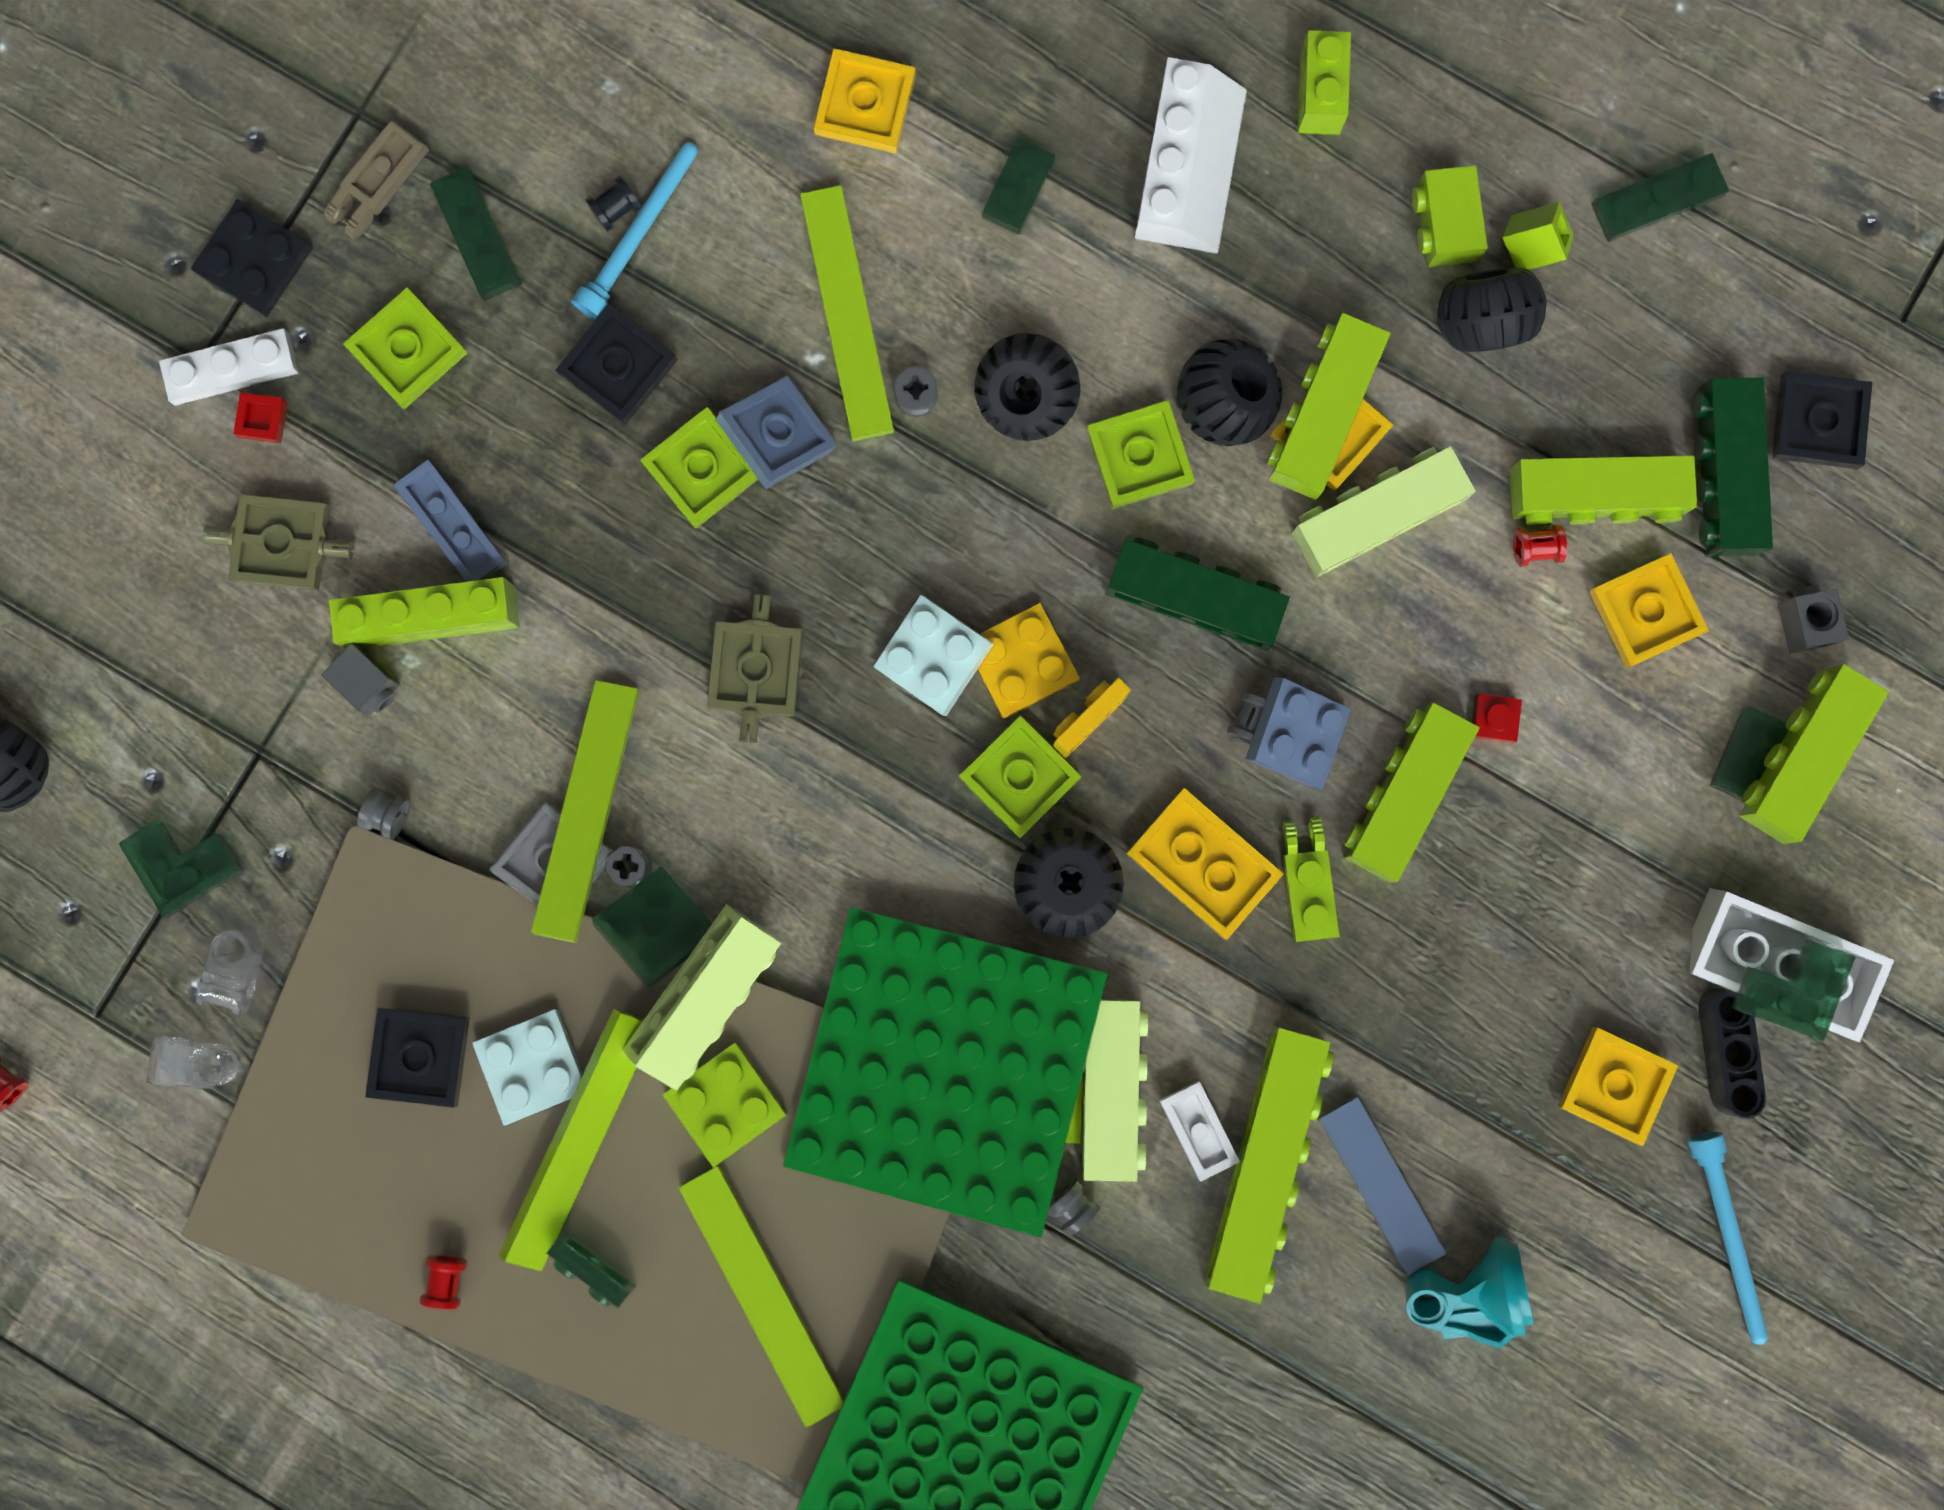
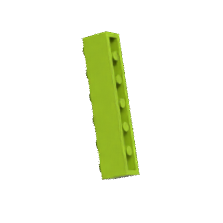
(1268, 1164)

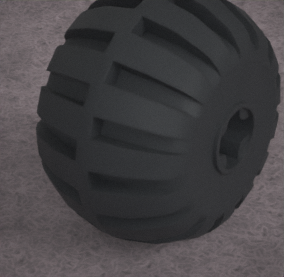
(1492, 309)
(1000, 382)
(1229, 392)
(22, 767)
(1038, 882)

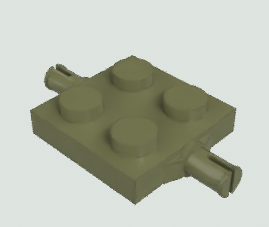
(278, 542)
(755, 668)

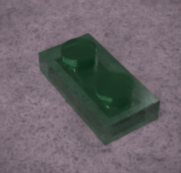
(1018, 186)
(576, 1260)

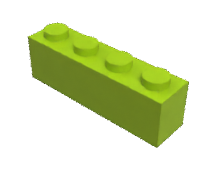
(1329, 406)
(1603, 488)
(424, 613)
(1812, 753)
(1410, 792)

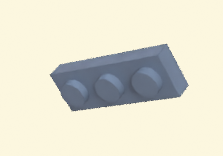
(450, 523)

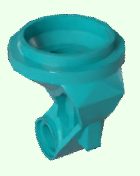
(1485, 1306)

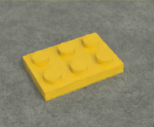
(1204, 864)

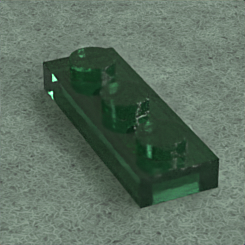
(1660, 197)
(475, 233)

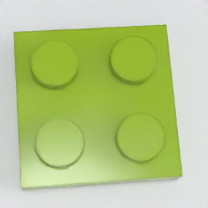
(405, 348)
(1140, 454)
(699, 468)
(1020, 777)
(725, 1104)

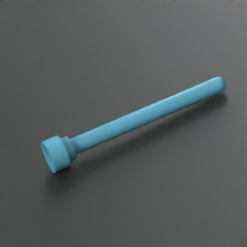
(594, 296)
(1709, 1152)

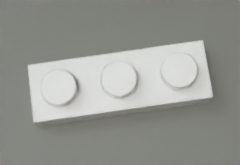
(228, 367)

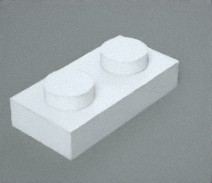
(1199, 1131)

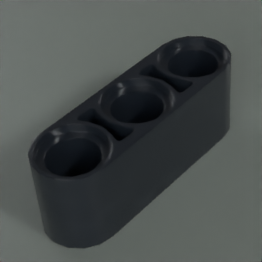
(1745, 1070)

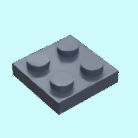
(776, 432)
(1298, 733)

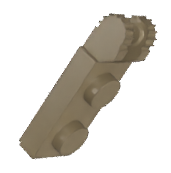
(376, 178)

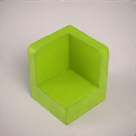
(1538, 236)

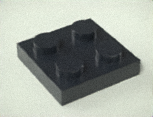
(251, 258)
(616, 364)
(1822, 420)
(417, 1057)

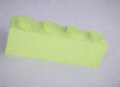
(1383, 511)
(701, 998)
(1112, 1094)

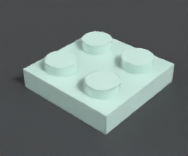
(933, 655)
(529, 1066)

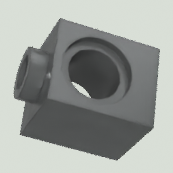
(1831, 620)
(361, 680)

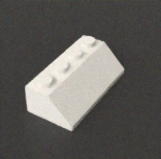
(1191, 157)
(1742, 934)

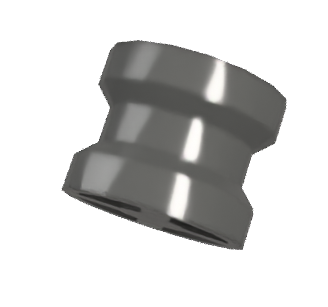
(916, 401)
(383, 813)
(1073, 1208)

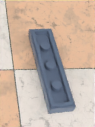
(1382, 1185)

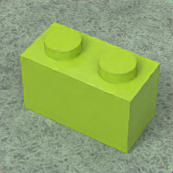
(1324, 82)
(1450, 216)

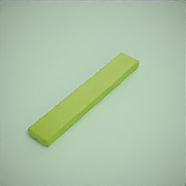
(847, 313)
(585, 812)
(573, 1146)
(762, 1296)

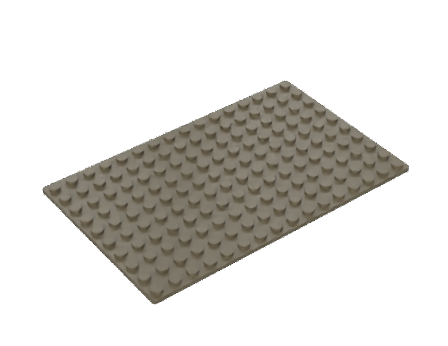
(367, 1188)

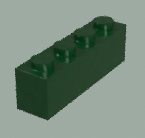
(1733, 467)
(1197, 594)

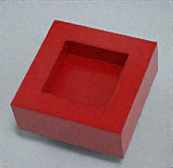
(260, 418)
(1497, 717)

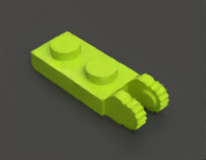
(1309, 884)

